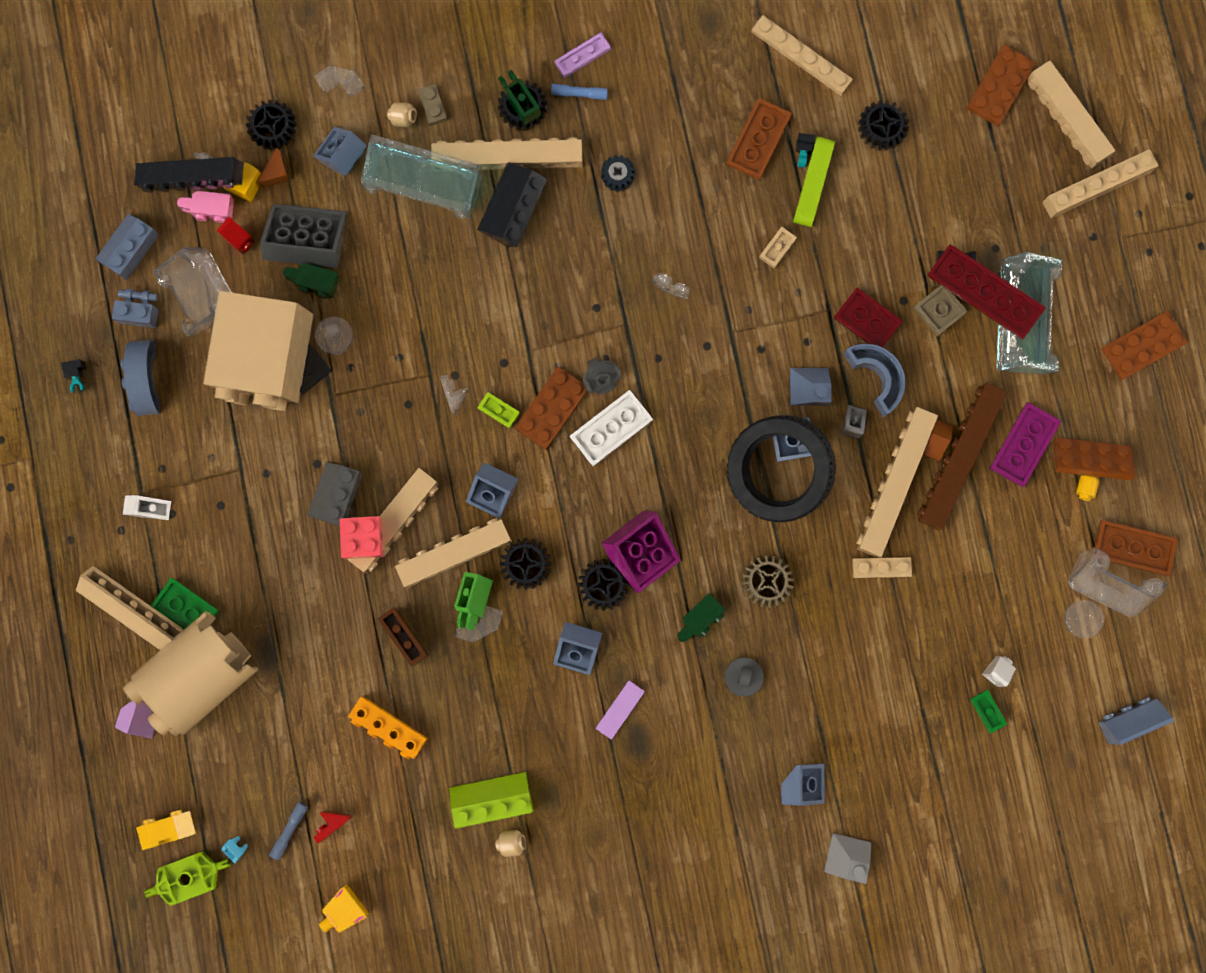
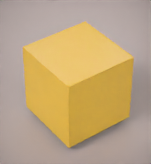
(249, 183)

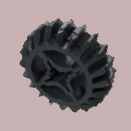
(515, 120)
(896, 121)
(255, 130)
(516, 564)
(587, 590)

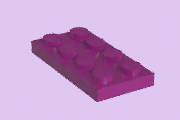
(1025, 444)

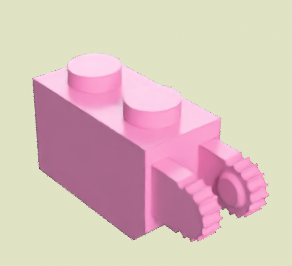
(208, 206)

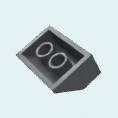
(335, 493)

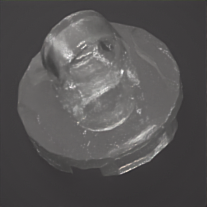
(334, 335)

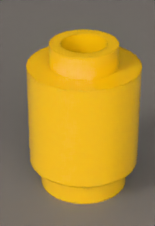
(1087, 487)

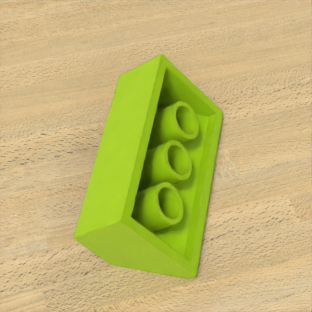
(490, 800)

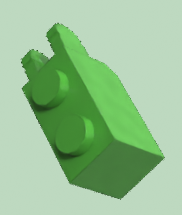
(472, 599)

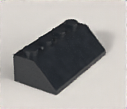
(512, 204)

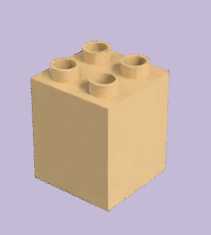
(258, 350)

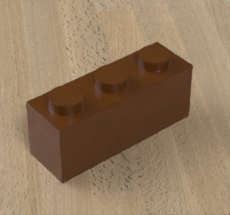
(403, 637)

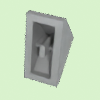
(854, 422)

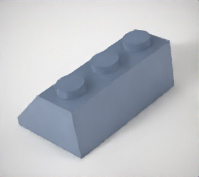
(127, 246)
(1134, 721)

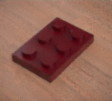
(867, 319)

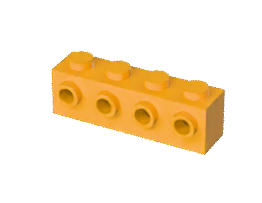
(388, 727)

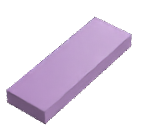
(582, 55)
(620, 709)

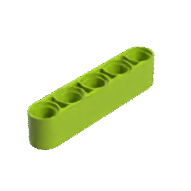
(814, 181)

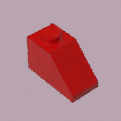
(235, 236)

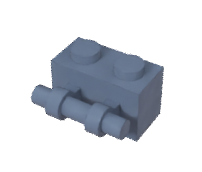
(135, 313)

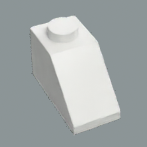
(146, 507)
(1000, 671)

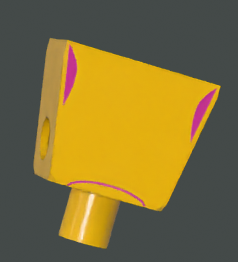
(343, 911)

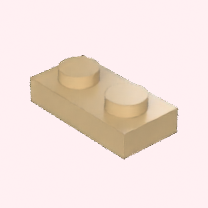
(777, 247)

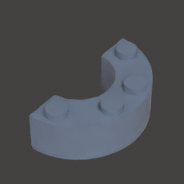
(886, 367)
(139, 377)

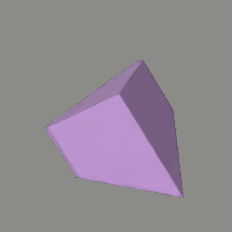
(134, 720)

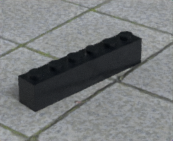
(189, 174)

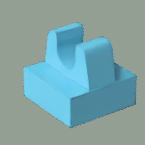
(232, 850)

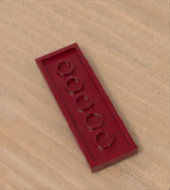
(986, 291)

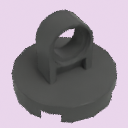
(601, 376)
(743, 677)

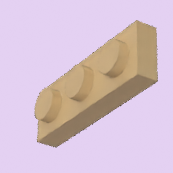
(881, 567)

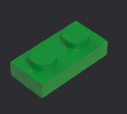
(988, 711)

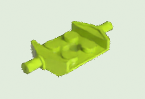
(202, 875)

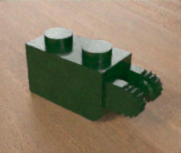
(520, 98)
(313, 279)
(700, 617)

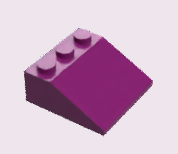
(641, 550)

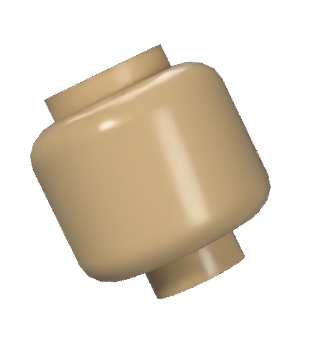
(402, 114)
(511, 843)

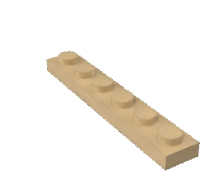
(801, 55)

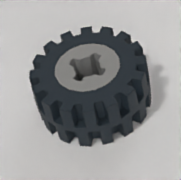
(615, 179)

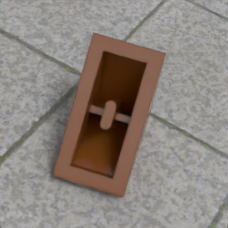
(275, 171)
(938, 440)

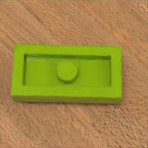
(498, 410)

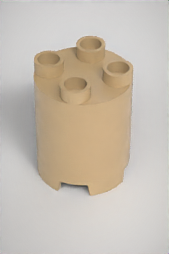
(190, 676)

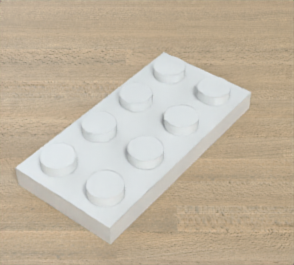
(611, 428)

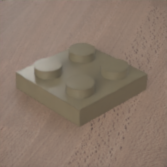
(940, 310)

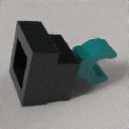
(804, 146)
(73, 371)

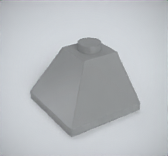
(848, 858)

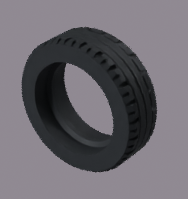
(740, 478)

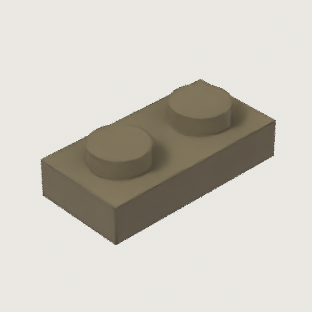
(432, 104)

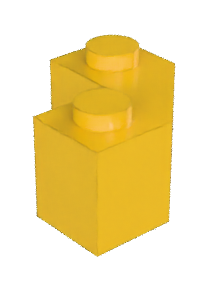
(166, 830)

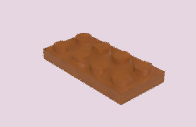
(1001, 85)
(758, 139)
(1144, 345)
(551, 408)
(1093, 458)
(1136, 547)

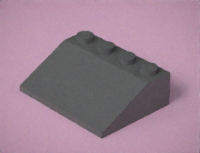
(303, 235)

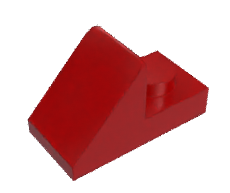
(334, 822)

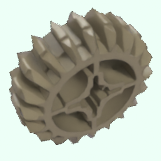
(773, 588)

